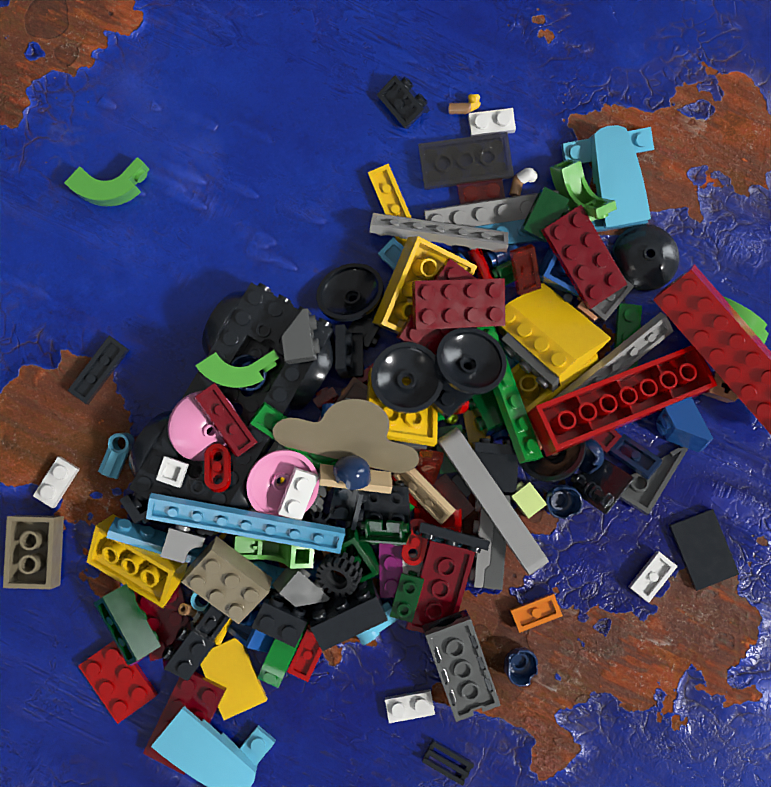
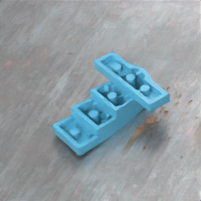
(616, 169)
(210, 755)

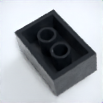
(346, 616)

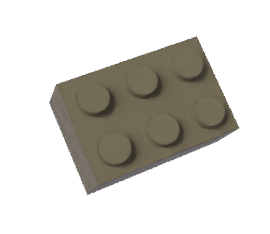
(33, 551)
(227, 580)

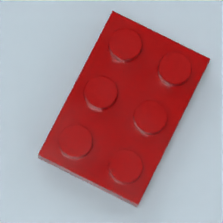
(117, 684)

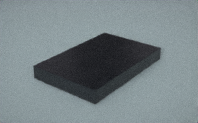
(703, 549)

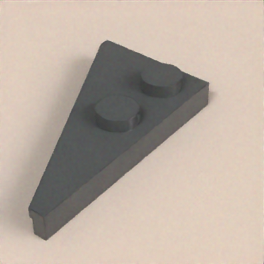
(644, 493)

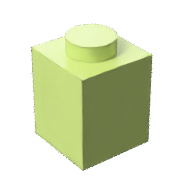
(527, 499)

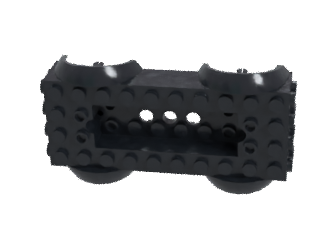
(239, 325)

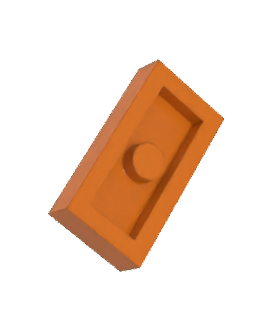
(536, 612)

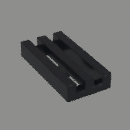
(464, 772)

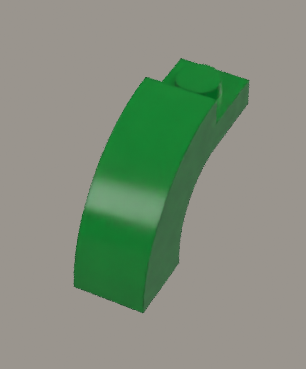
(277, 662)

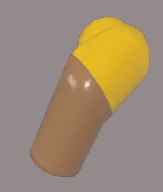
(465, 108)

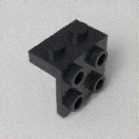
(499, 461)
(281, 619)

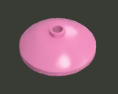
(189, 429)
(261, 483)

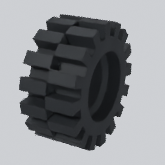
(333, 581)

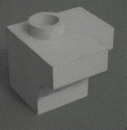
(180, 542)

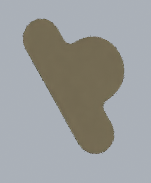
(346, 430)

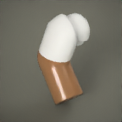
(521, 178)
(188, 610)

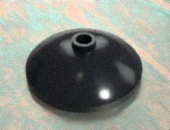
(634, 264)
(350, 292)
(478, 352)
(410, 362)
(558, 466)

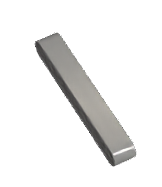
(492, 501)

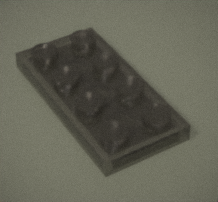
(465, 160)

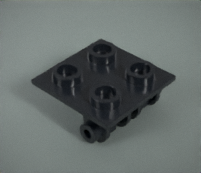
(602, 486)
(389, 506)

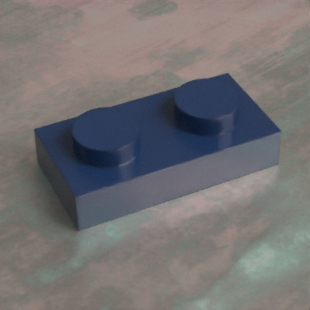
(635, 456)

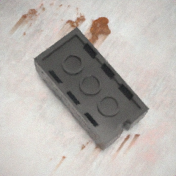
(461, 664)

